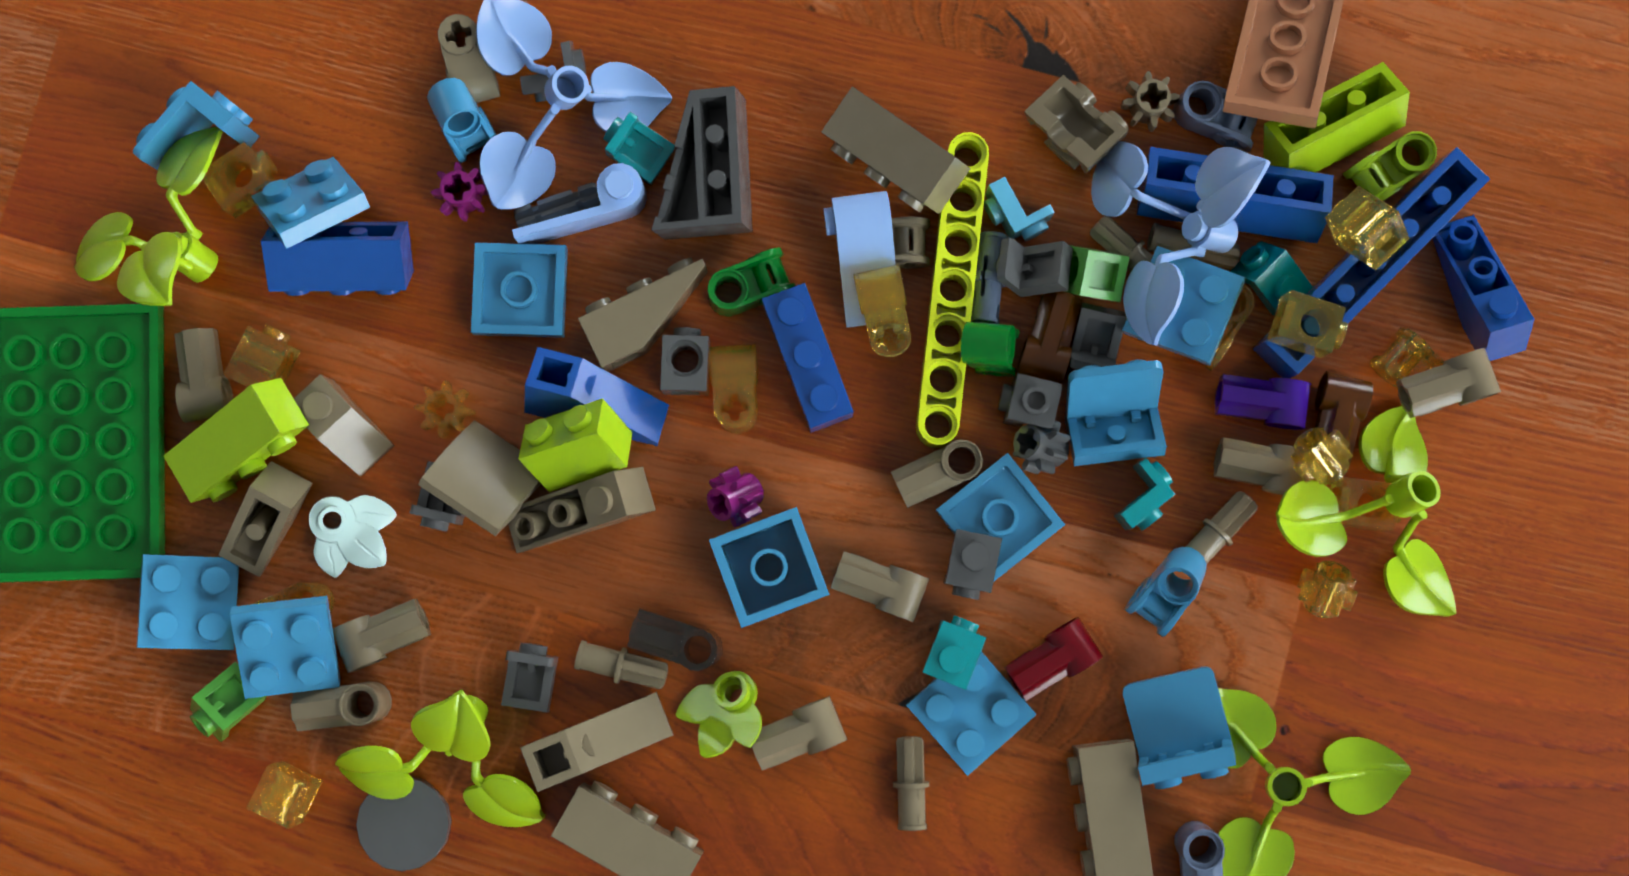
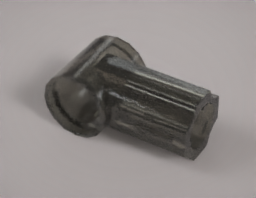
(671, 639)

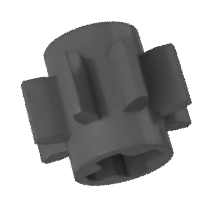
(1041, 448)

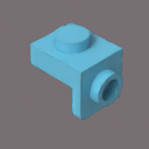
(1005, 209)

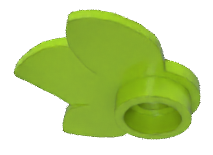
(720, 718)

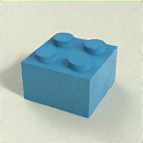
(769, 567)

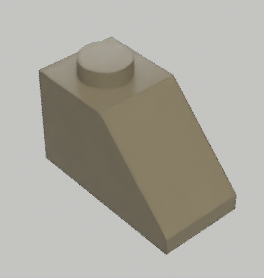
(342, 425)
(264, 518)

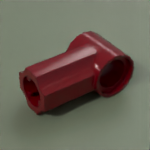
(1062, 654)

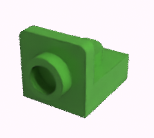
(222, 704)

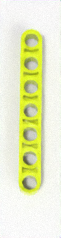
(944, 312)

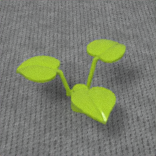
(150, 273)
(1313, 526)
(458, 730)
(1359, 776)

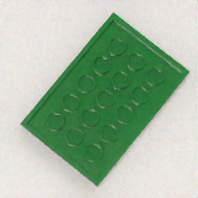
(81, 441)

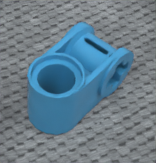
(459, 117)
(1164, 595)

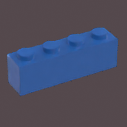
(1283, 206)

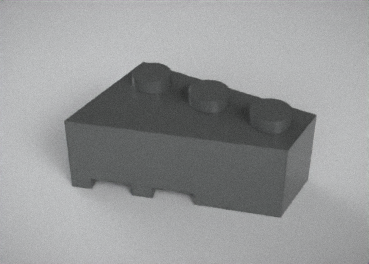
(710, 169)

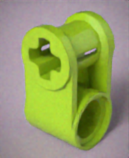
(1386, 170)

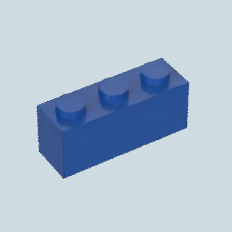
(341, 260)
(807, 357)

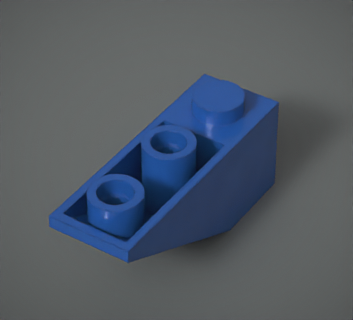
(1482, 290)
(565, 381)

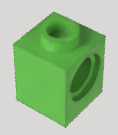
(1097, 273)

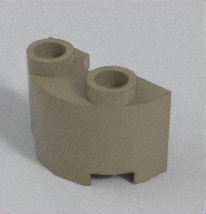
(1074, 126)

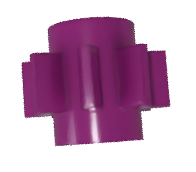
(451, 183)
(735, 496)

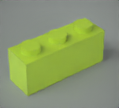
(1348, 120)
(237, 441)

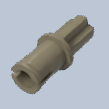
(1117, 240)
(1173, 240)
(1223, 525)
(621, 665)
(911, 783)

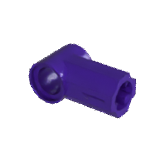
(1276, 402)

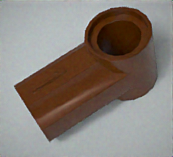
(1047, 348)
(1342, 405)

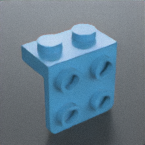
(190, 111)
(1115, 412)
(1179, 727)

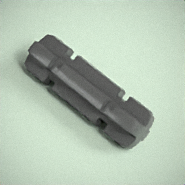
(558, 205)

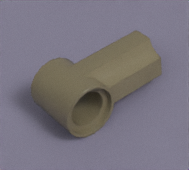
(1457, 381)
(202, 383)
(1256, 464)
(932, 473)
(888, 588)
(371, 638)
(338, 706)
(807, 730)

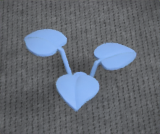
(517, 35)
(1223, 185)

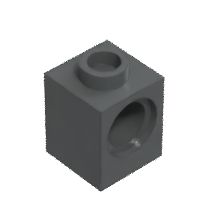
(685, 383)

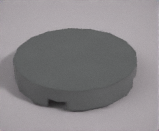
(404, 830)

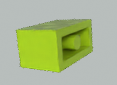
(575, 445)

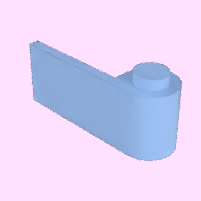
(620, 196)
(863, 242)

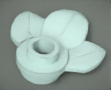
(355, 538)

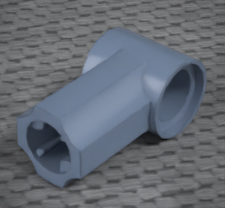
(1203, 865)

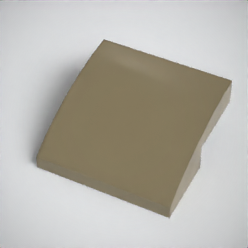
(481, 478)

